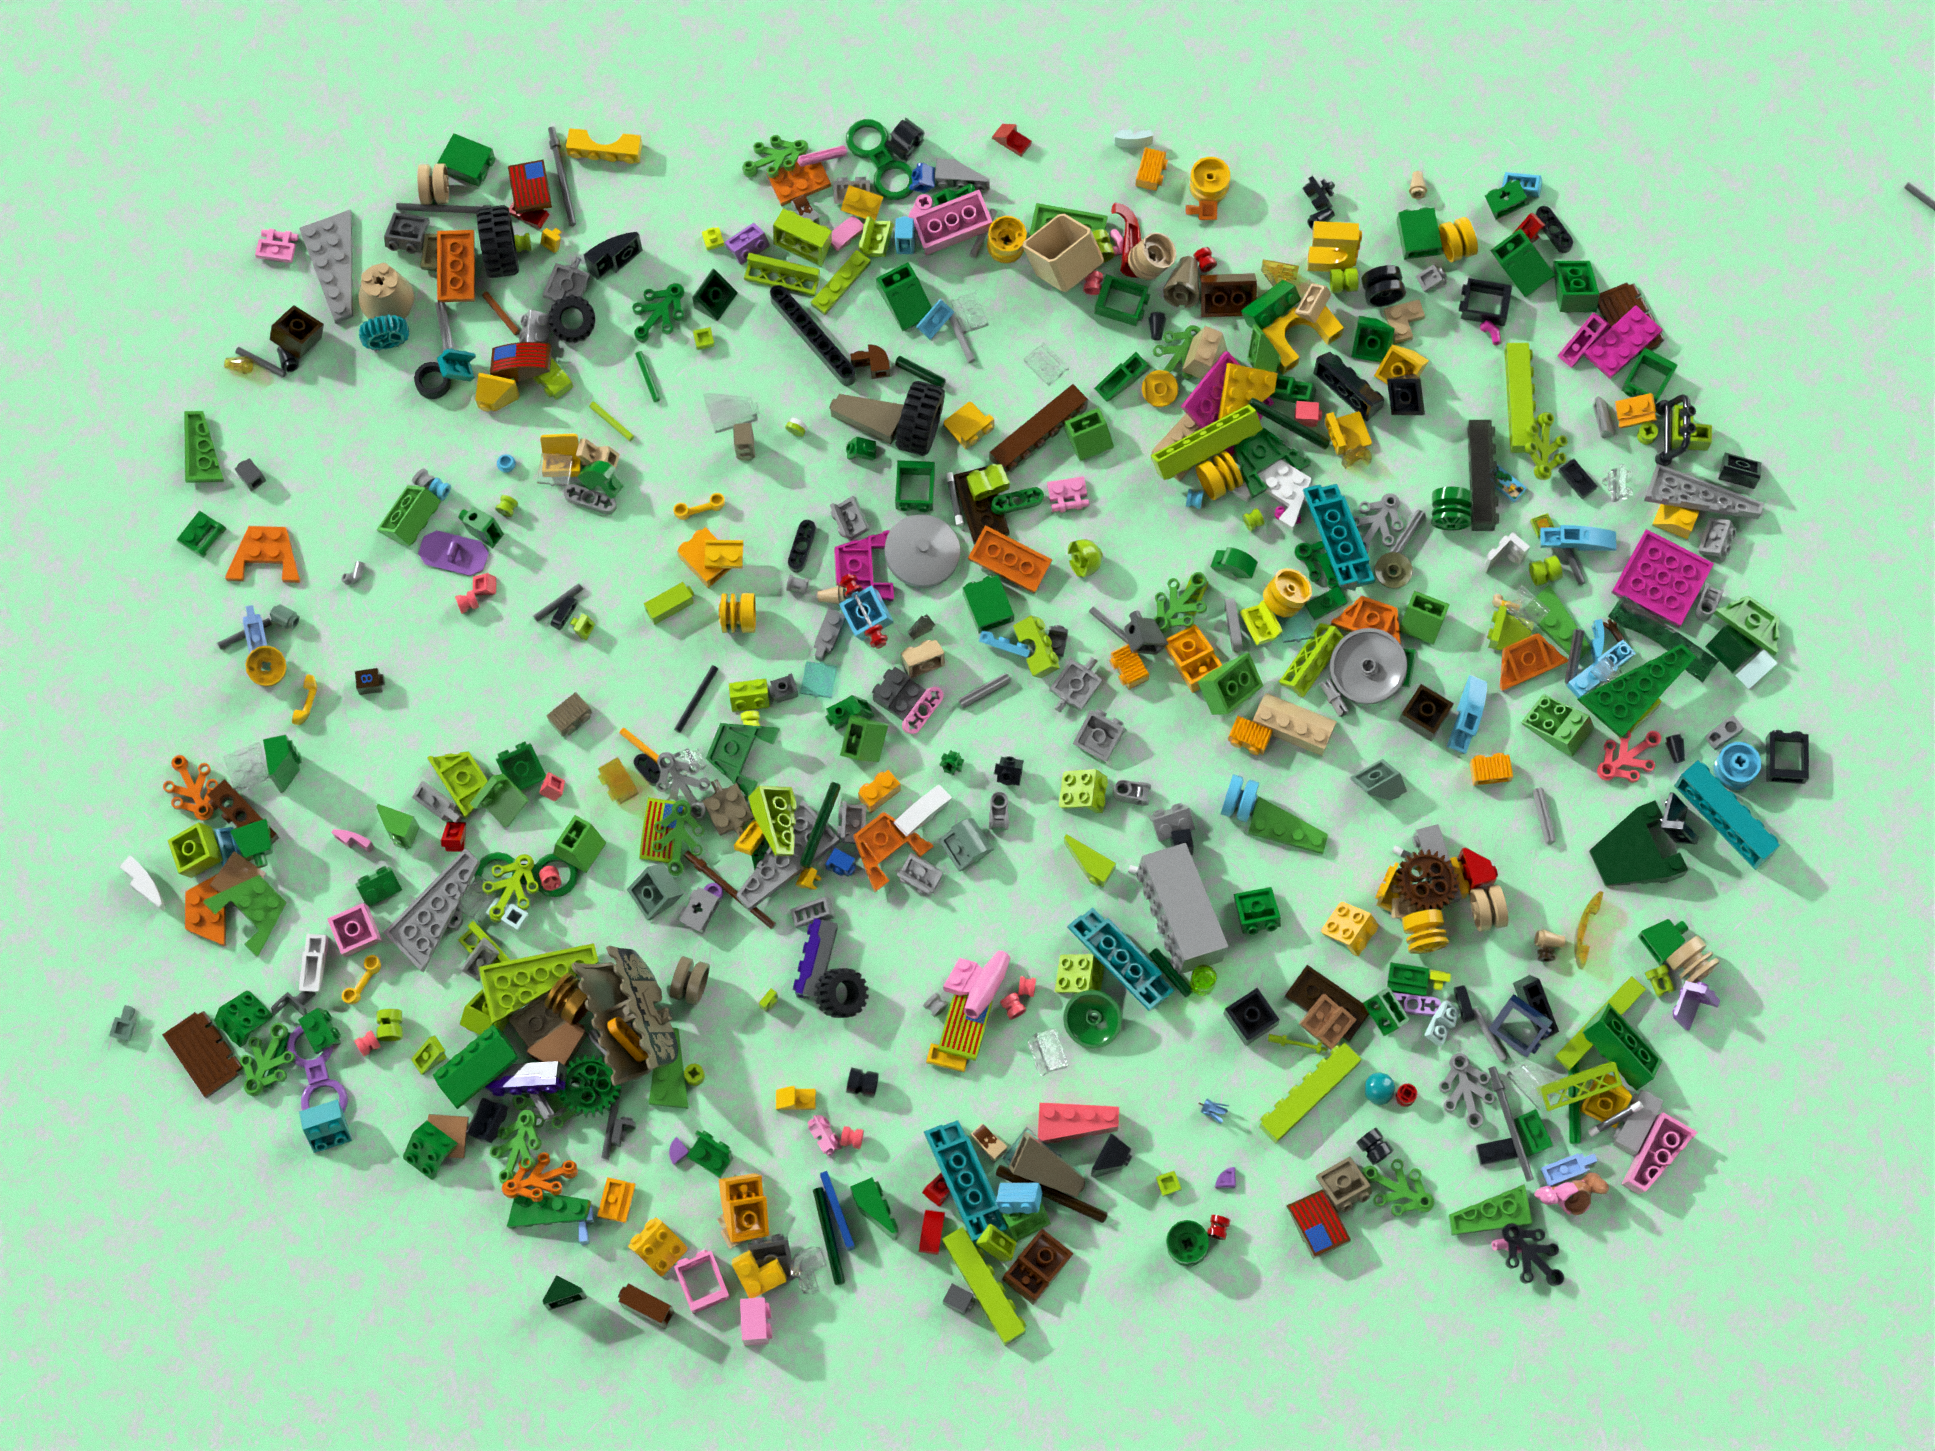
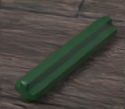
(920, 371)
(1170, 972)

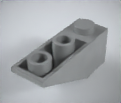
(957, 175)

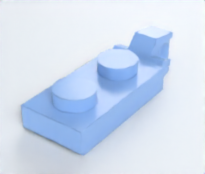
(253, 629)
(1567, 1168)

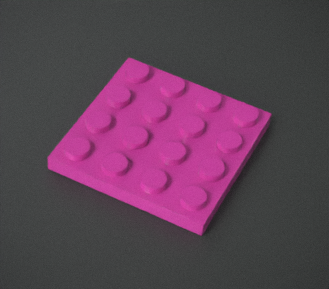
(1205, 399)
(1663, 578)

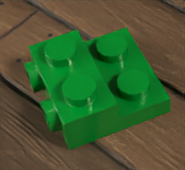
(521, 766)
(1257, 911)

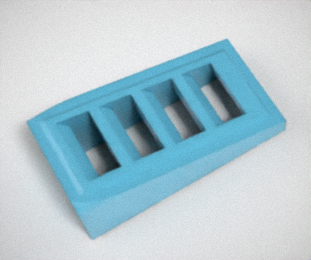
(1531, 179)

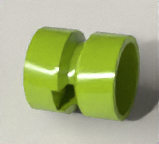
(1103, 241)
(1344, 280)
(1547, 570)
(386, 1031)

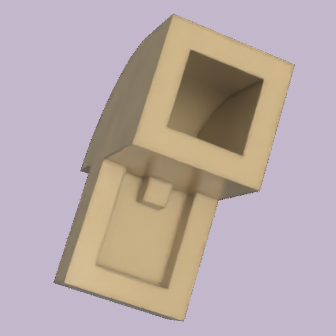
(589, 453)

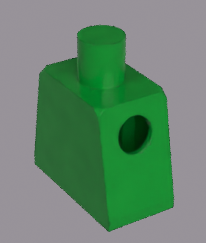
(481, 526)
(254, 841)
(1663, 939)

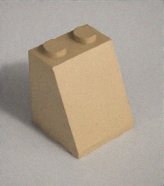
(1204, 352)

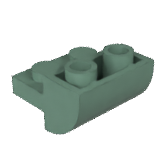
(965, 843)

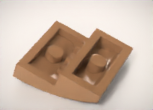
(235, 872)
(1327, 1021)
(455, 1128)

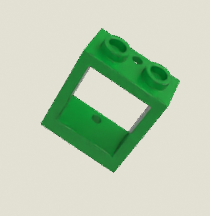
(1127, 287)
(1655, 362)
(914, 468)

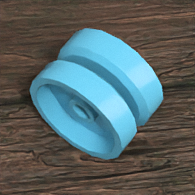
(1737, 765)
(1240, 798)

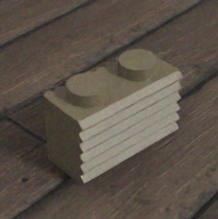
(744, 441)
(569, 714)

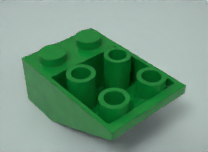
(1522, 262)
(904, 296)
(870, 1204)

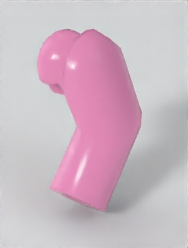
(1119, 242)
(1502, 1244)

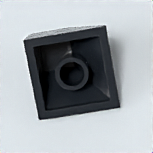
(1112, 1157)

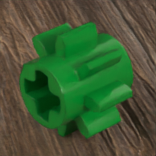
(951, 762)

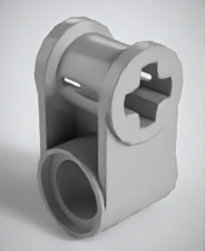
(1709, 599)
(1133, 792)
(998, 814)

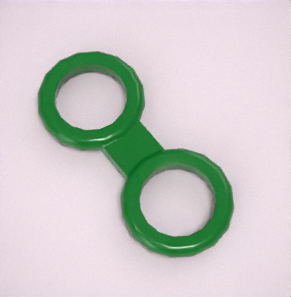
(880, 158)
(535, 872)

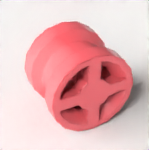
(550, 878)
(1027, 986)

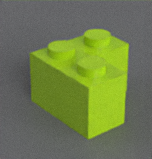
(1700, 439)

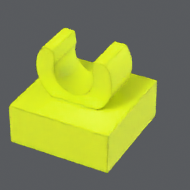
(712, 238)
(1439, 977)

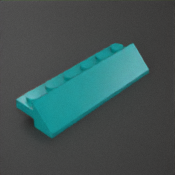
(1339, 536)
(1121, 958)
(965, 1178)

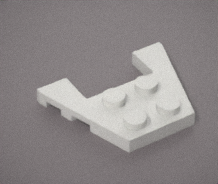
(1284, 485)

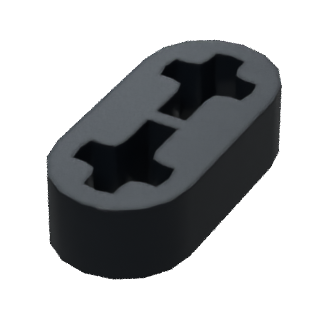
(564, 612)
(645, 772)
(1464, 1003)

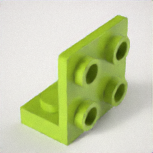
(1079, 973)

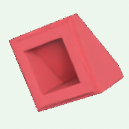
(484, 584)
(552, 787)

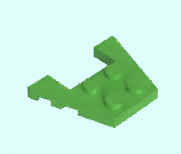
(257, 903)

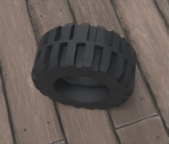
(497, 241)
(920, 418)

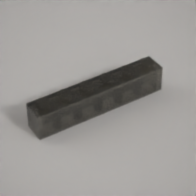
(1482, 475)

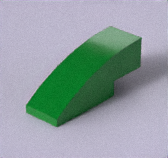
(1122, 377)
(1292, 391)

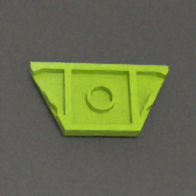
(460, 777)

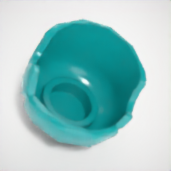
(1379, 1088)

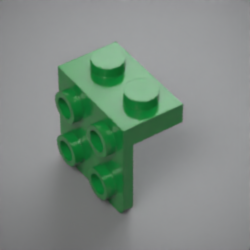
(242, 1017)
(428, 1149)

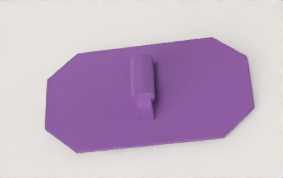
(453, 553)

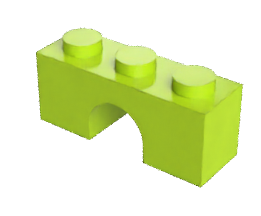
(1044, 660)

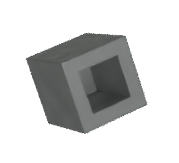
(250, 474)
(959, 1299)

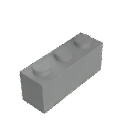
(1637, 1125)

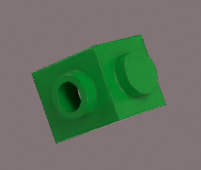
(839, 714)

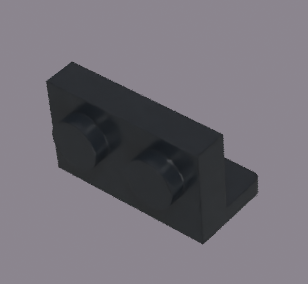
(487, 1120)

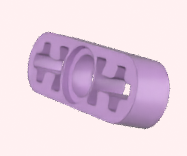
(1426, 1010)

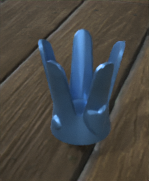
(1210, 1106)

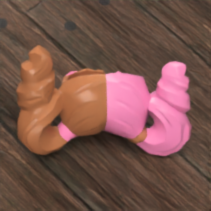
(1580, 1191)

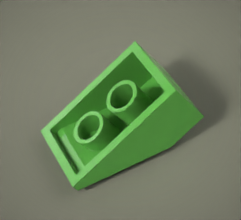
(1230, 684)

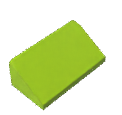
(997, 1243)

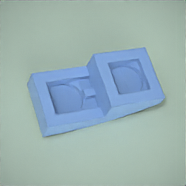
(583, 1232)

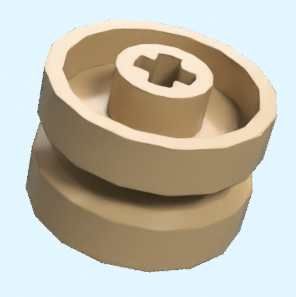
(433, 184)
(1489, 908)

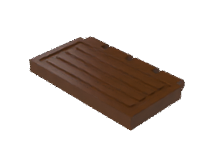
(1619, 301)
(201, 1055)

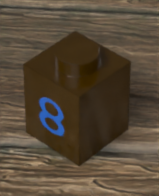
(369, 681)

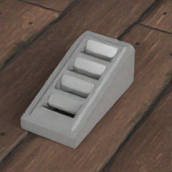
(811, 905)

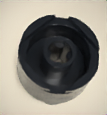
(905, 138)

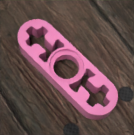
(930, 709)

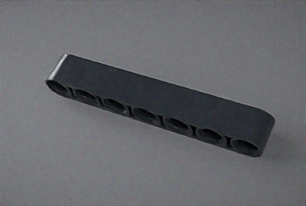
(816, 342)

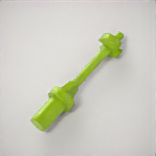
(1282, 1040)

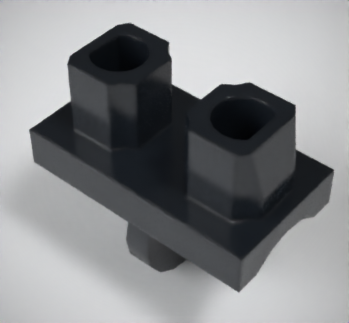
(1313, 187)

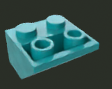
(325, 1126)

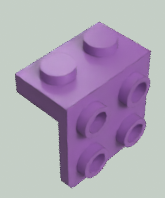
(1690, 997)

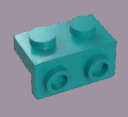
(456, 364)

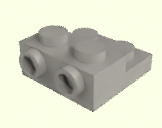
(1099, 734)

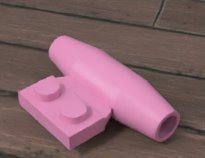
(978, 982)

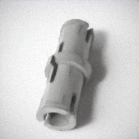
(1334, 698)

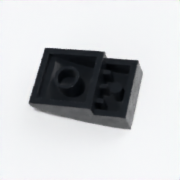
(612, 254)

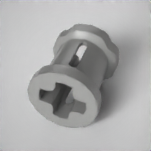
(797, 584)

